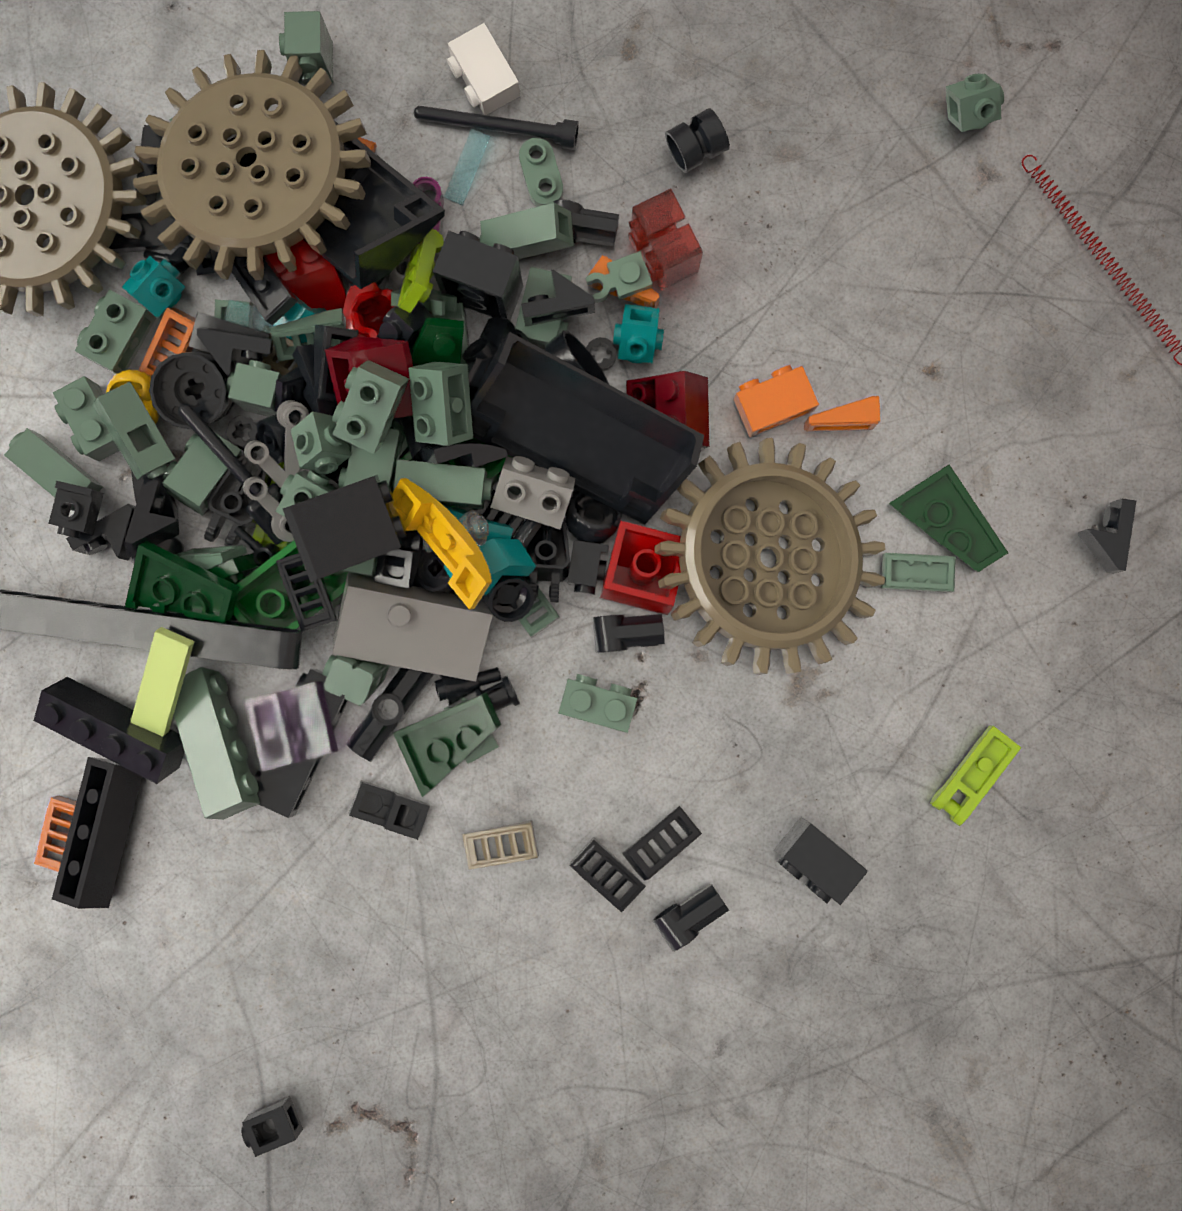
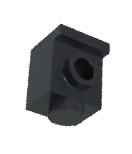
(404, 325)
(87, 508)
(586, 566)
(262, 1138)

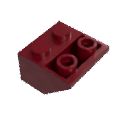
(385, 352)
(677, 395)

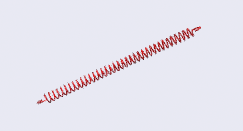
(1101, 263)

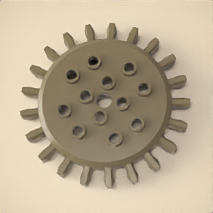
(89, 190)
(285, 208)
(812, 514)

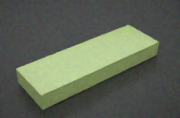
(162, 681)

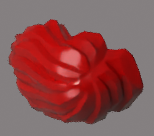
(366, 309)

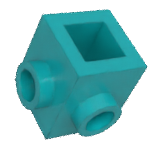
(154, 285)
(638, 334)

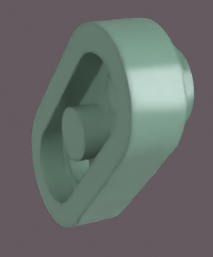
(540, 171)

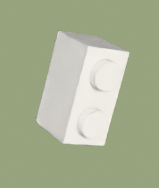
(483, 69)

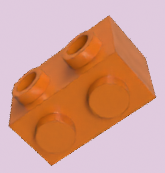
(775, 400)

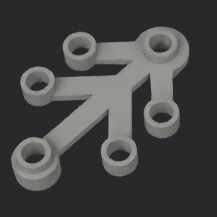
(275, 472)

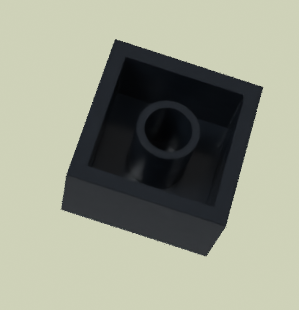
(826, 865)

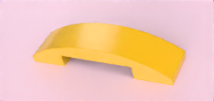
(445, 537)

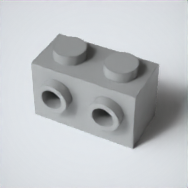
(533, 491)

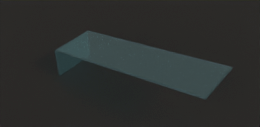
(467, 166)
(246, 315)

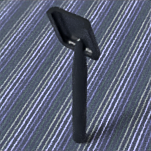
(234, 465)

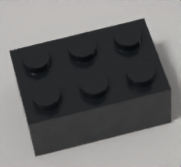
(479, 275)

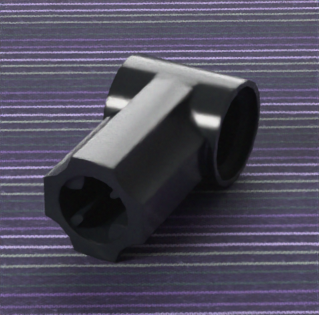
(591, 225)
(620, 632)
(682, 921)

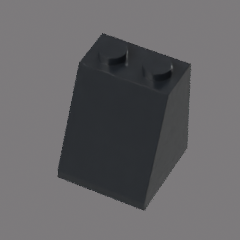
(345, 527)

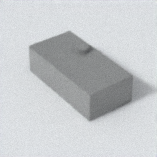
(411, 628)

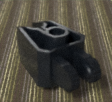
(231, 502)
(550, 558)

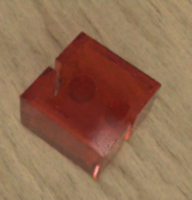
(669, 251)

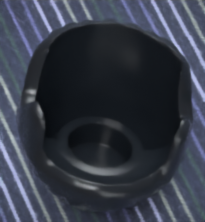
(591, 519)

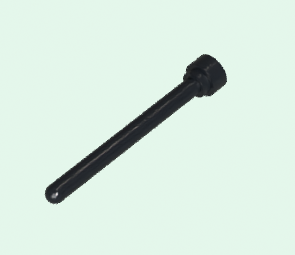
(562, 133)

